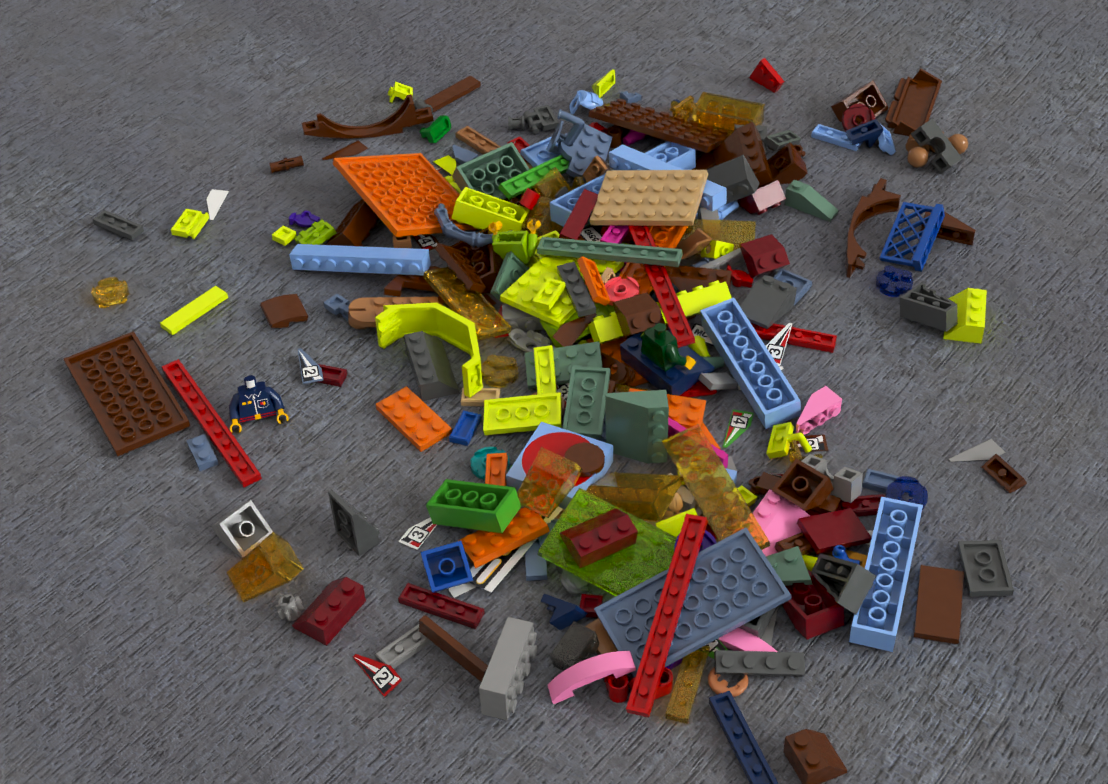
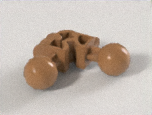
(918, 155)

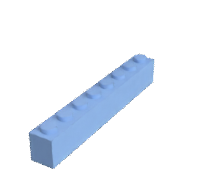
(630, 159)
(360, 259)

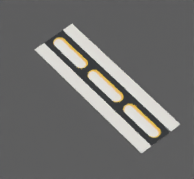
(493, 572)

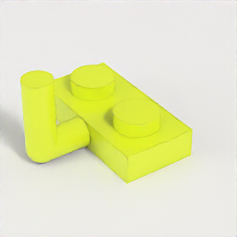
(782, 437)

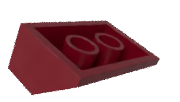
(599, 537)
(331, 610)

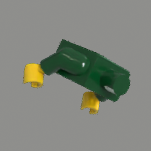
(662, 348)

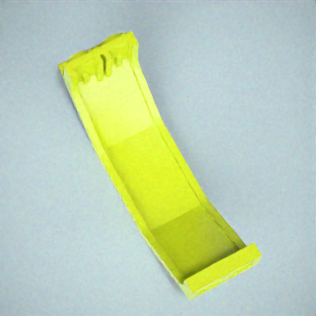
(435, 321)

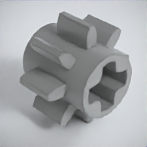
(289, 607)

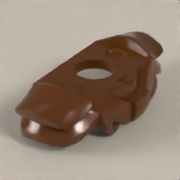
(624, 374)

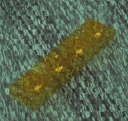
(687, 685)

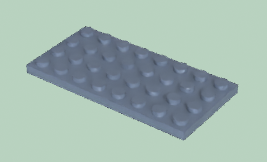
(726, 590)

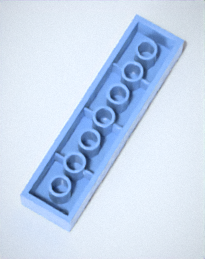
(750, 363)
(890, 561)

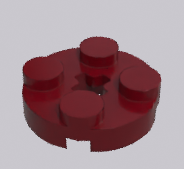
(859, 110)

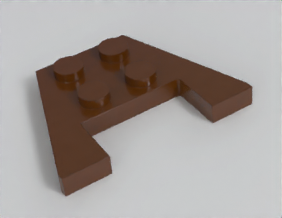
(395, 287)

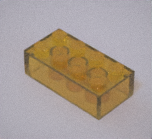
(725, 111)

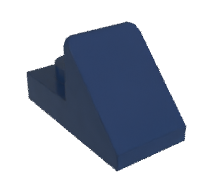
(866, 132)
(563, 612)

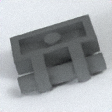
(544, 119)

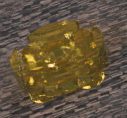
(105, 298)
(493, 364)

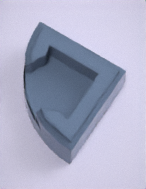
(630, 97)

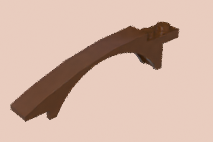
(403, 117)
(874, 204)

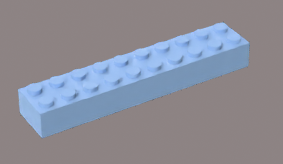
(669, 152)

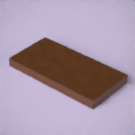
(939, 604)

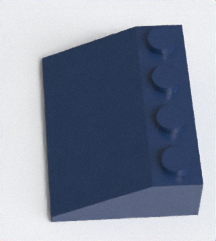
(676, 379)

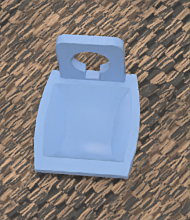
(586, 99)

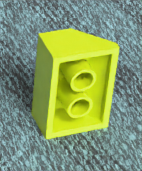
(970, 316)

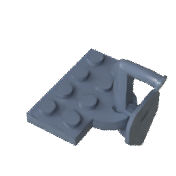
(579, 144)

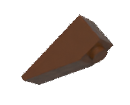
(954, 230)

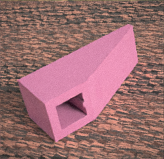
(819, 408)

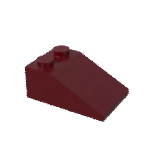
(813, 609)

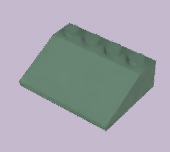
(490, 170)
(638, 424)

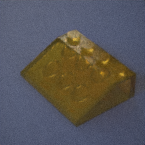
(638, 494)

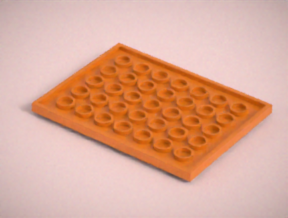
(401, 191)

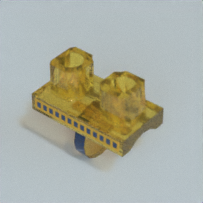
(683, 108)

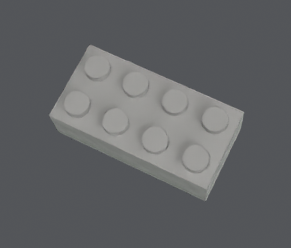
(507, 668)

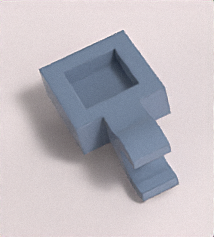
(337, 305)

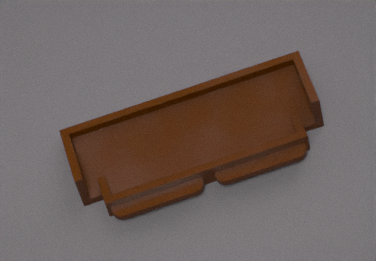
(914, 102)

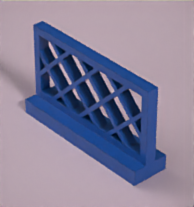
(927, 235)

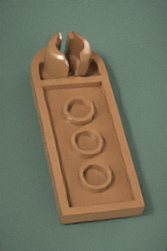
(364, 310)

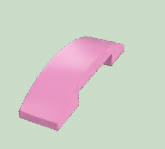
(744, 641)
(588, 671)

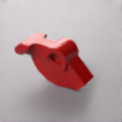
(740, 278)

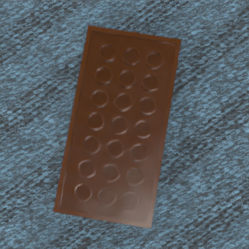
(660, 125)
(126, 393)

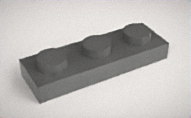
(779, 140)
(118, 225)

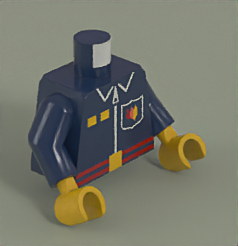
(254, 402)

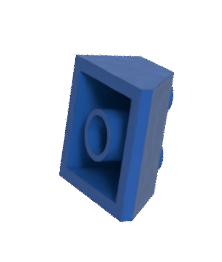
(446, 566)

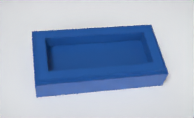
(465, 428)

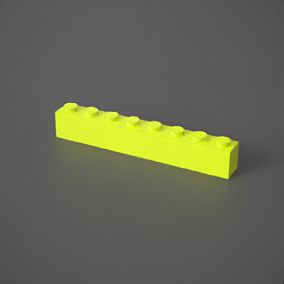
(608, 328)

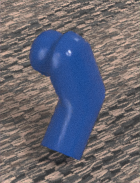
(839, 552)

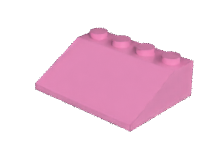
(777, 519)

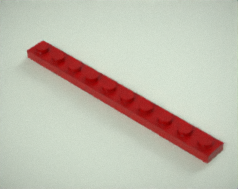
(664, 291)
(211, 423)
(666, 616)

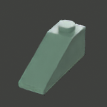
(806, 199)

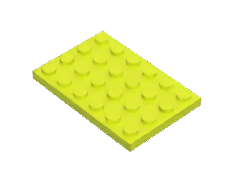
(528, 285)

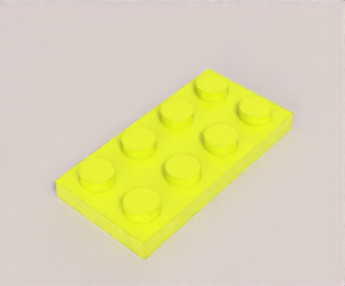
(521, 413)

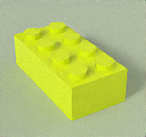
(482, 209)

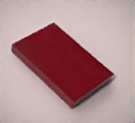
(833, 529)

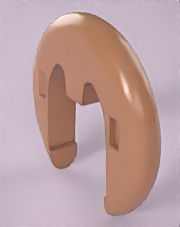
(721, 687)

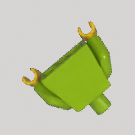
(520, 243)

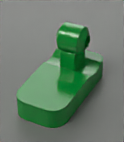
(437, 129)

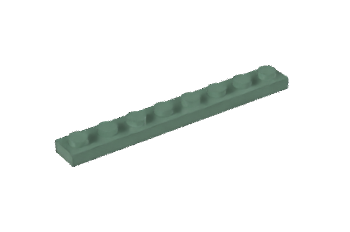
(610, 251)

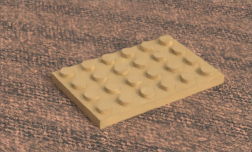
(649, 197)

